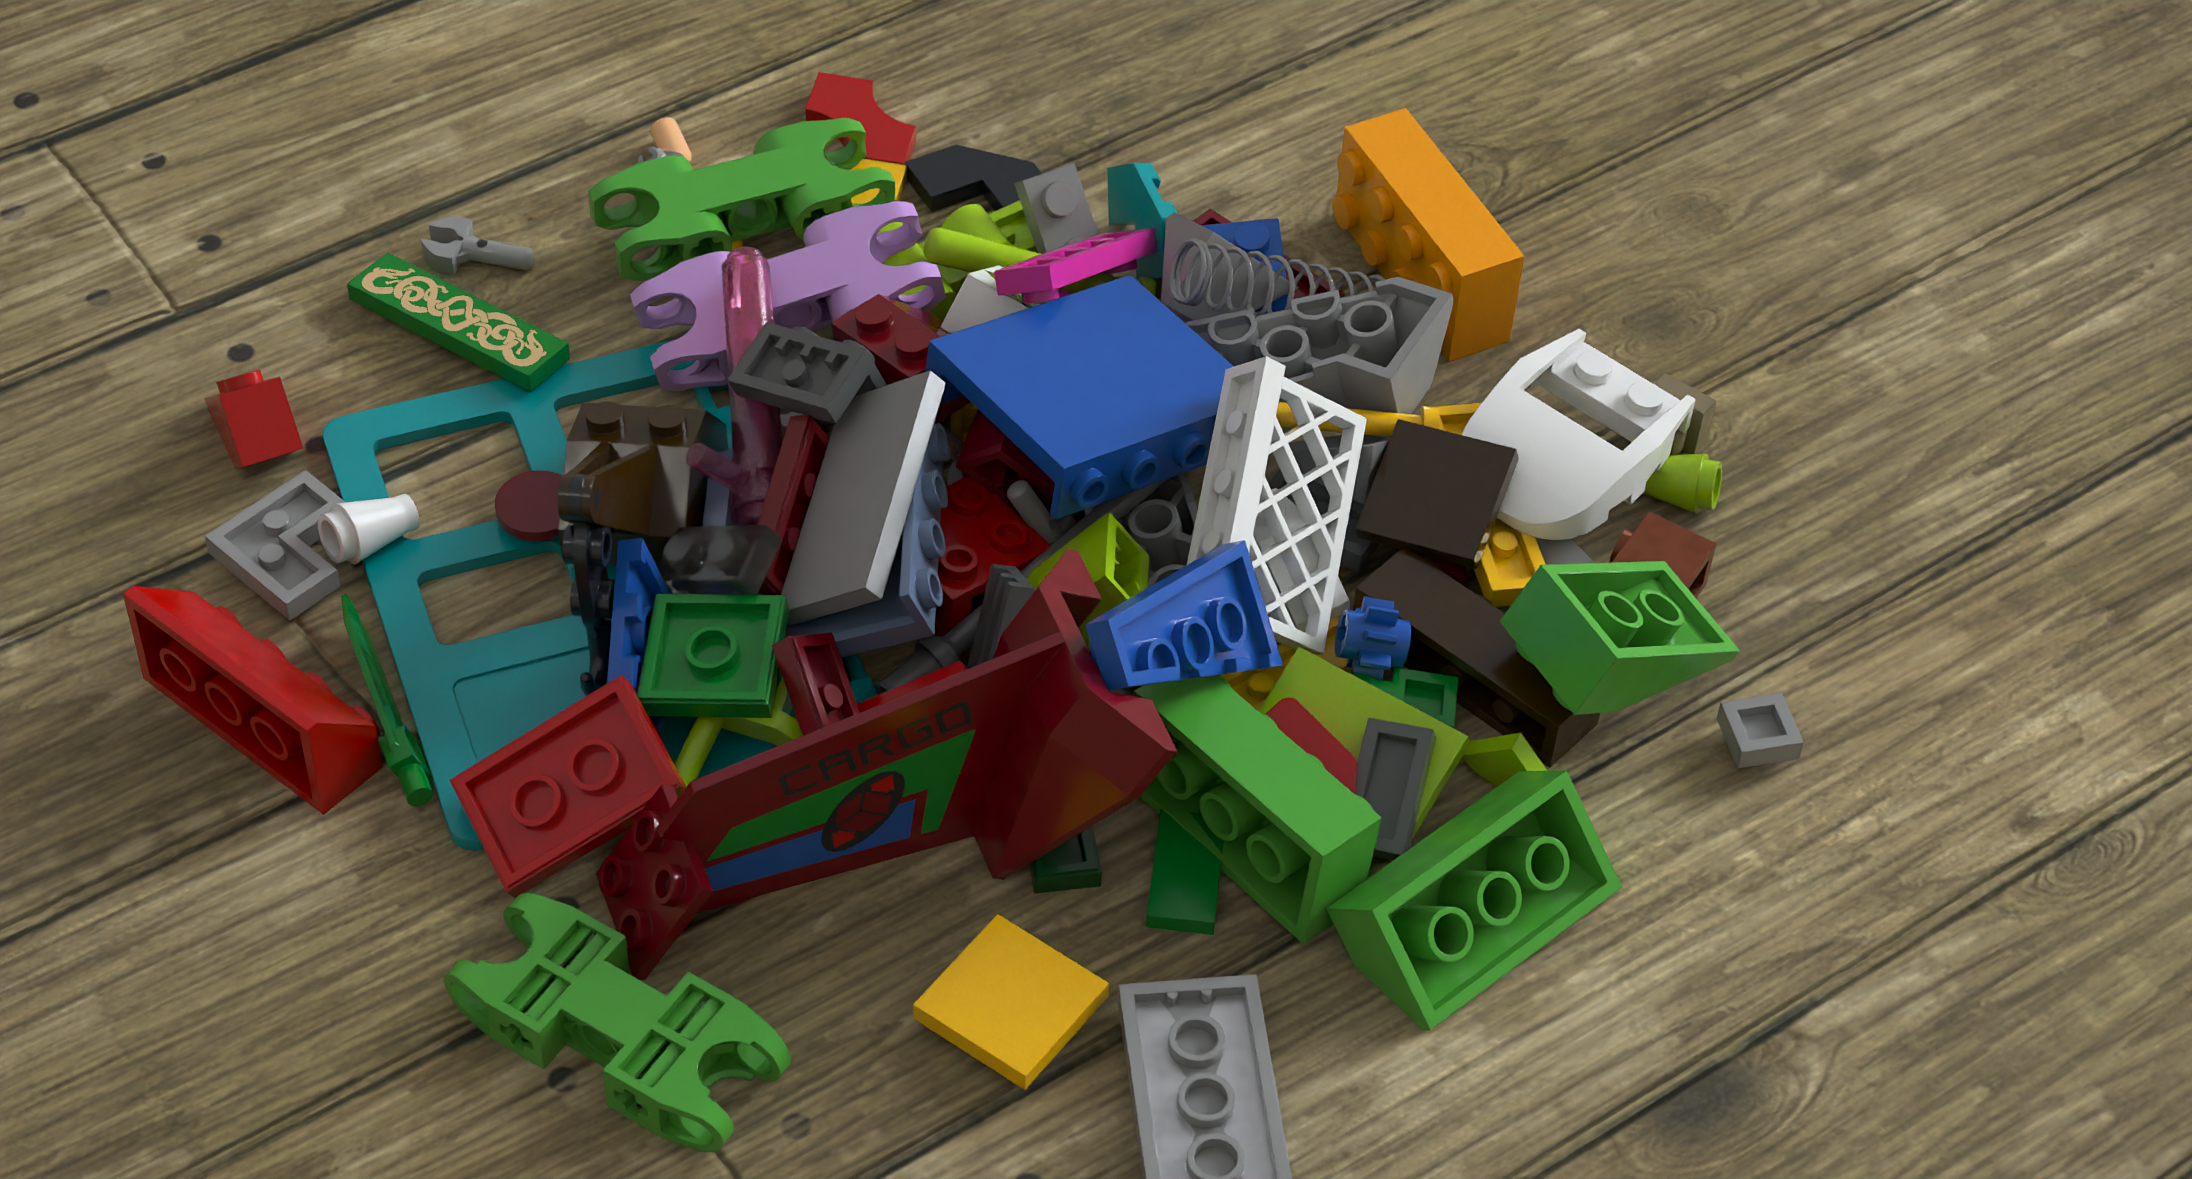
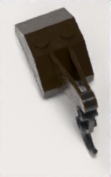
(625, 483)

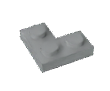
(271, 546)

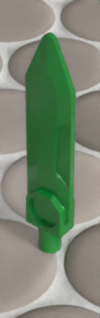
(398, 743)

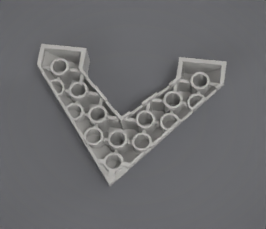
(1354, 350)

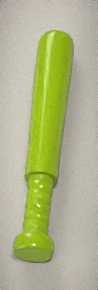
(976, 253)

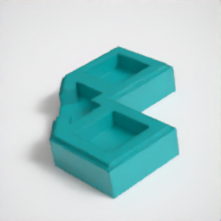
(1136, 202)

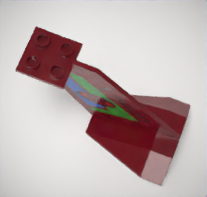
(995, 753)

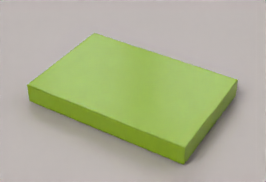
(1343, 708)

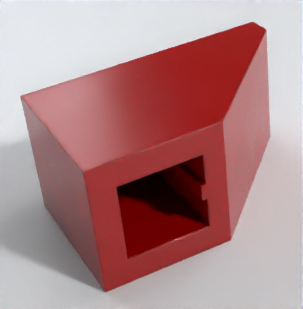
(254, 418)

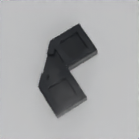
(965, 173)

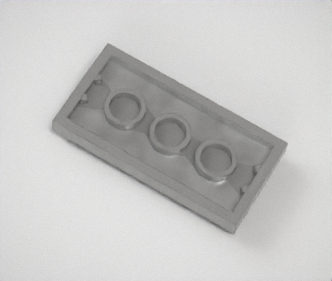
(1202, 1079)

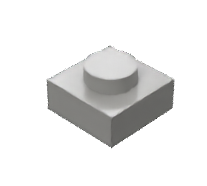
(1760, 730)

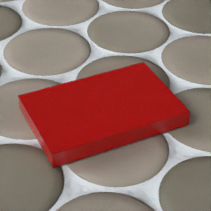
(566, 785)

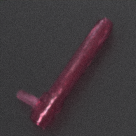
(754, 424)

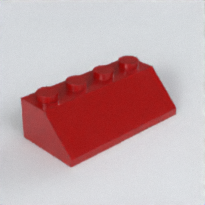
(252, 695)

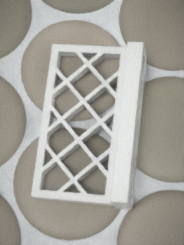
(1237, 490)

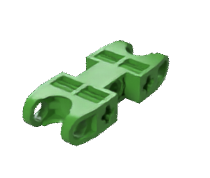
(652, 1044)

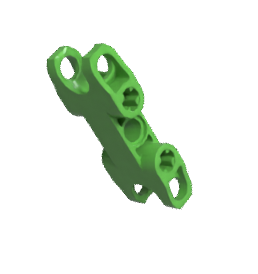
(708, 208)

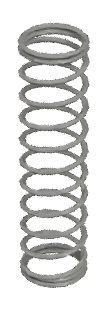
(1207, 270)

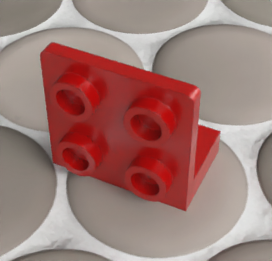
(978, 533)

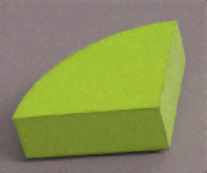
(1501, 757)

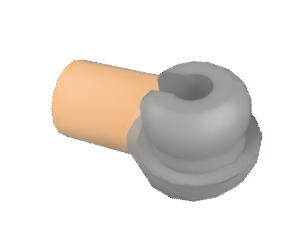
(668, 140)

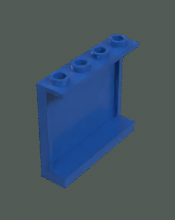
(1091, 389)

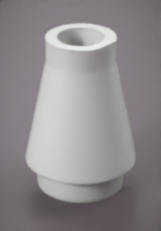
(363, 527)

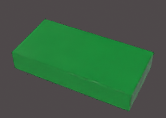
(1183, 879)

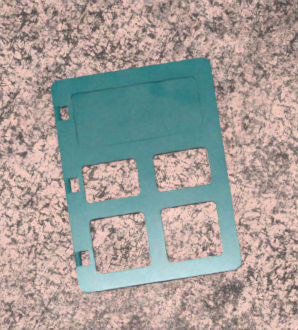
(502, 685)

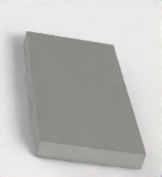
(862, 498)

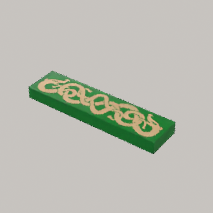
(459, 321)

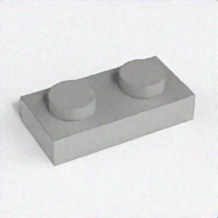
(1056, 209)

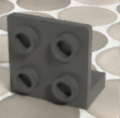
(805, 372)

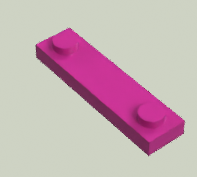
(1043, 275)

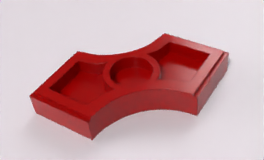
(853, 99)

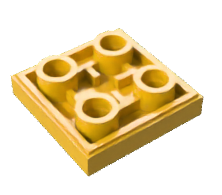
(1011, 1001)

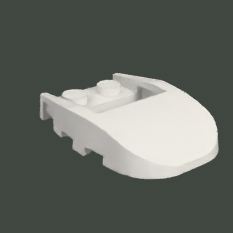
(1563, 470)

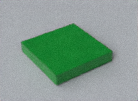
(713, 655)

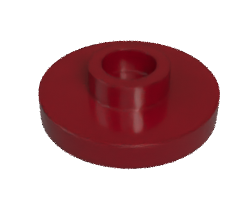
(529, 505)

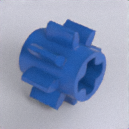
(1373, 637)

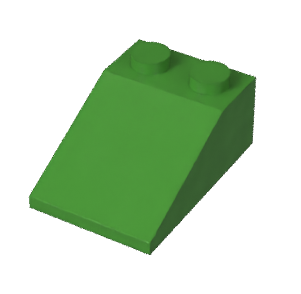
(1613, 632)

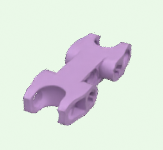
(808, 287)

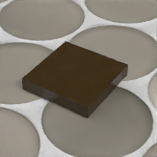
(1437, 493)

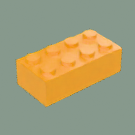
(1427, 227)

